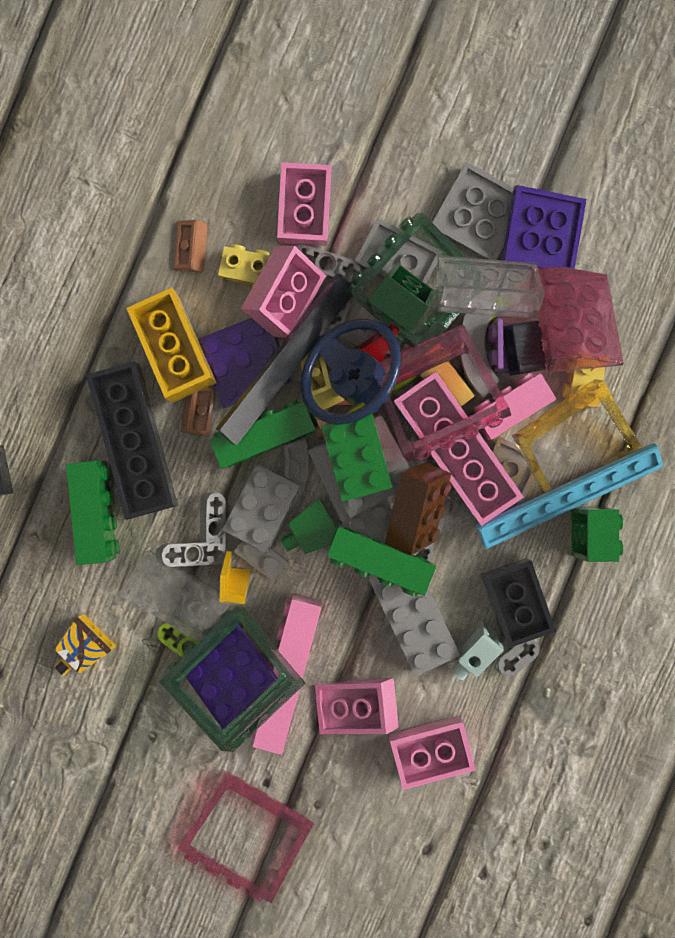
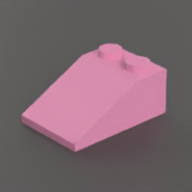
(357, 707)

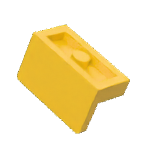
(233, 582)

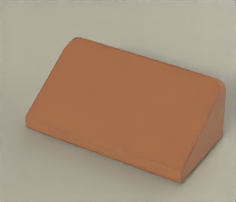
(190, 246)
(198, 412)

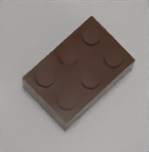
(418, 508)

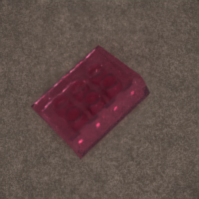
(578, 320)

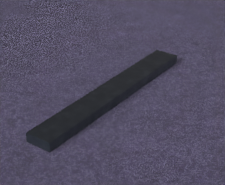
(285, 360)

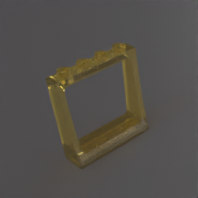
(563, 411)

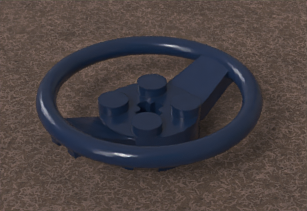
(354, 372)

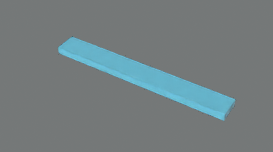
(570, 495)

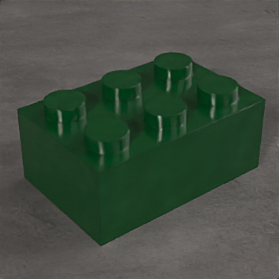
(402, 297)

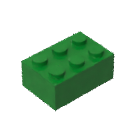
(357, 458)
(596, 534)

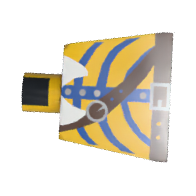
(82, 646)

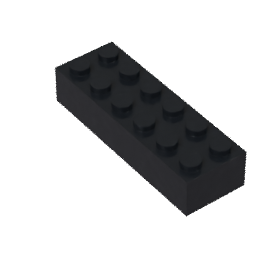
(132, 440)

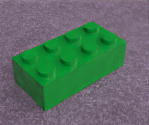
(265, 435)
(92, 512)
(377, 558)

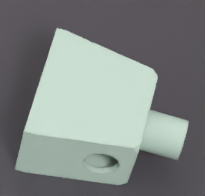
(483, 644)

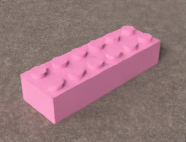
(473, 466)
(295, 645)

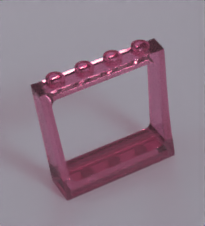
(427, 356)
(266, 802)

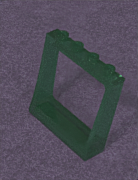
(437, 321)
(261, 709)

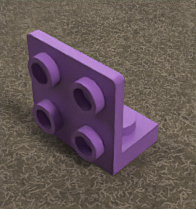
(497, 358)

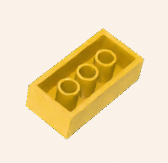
(171, 345)

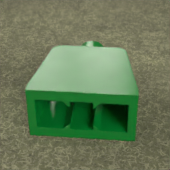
(310, 529)

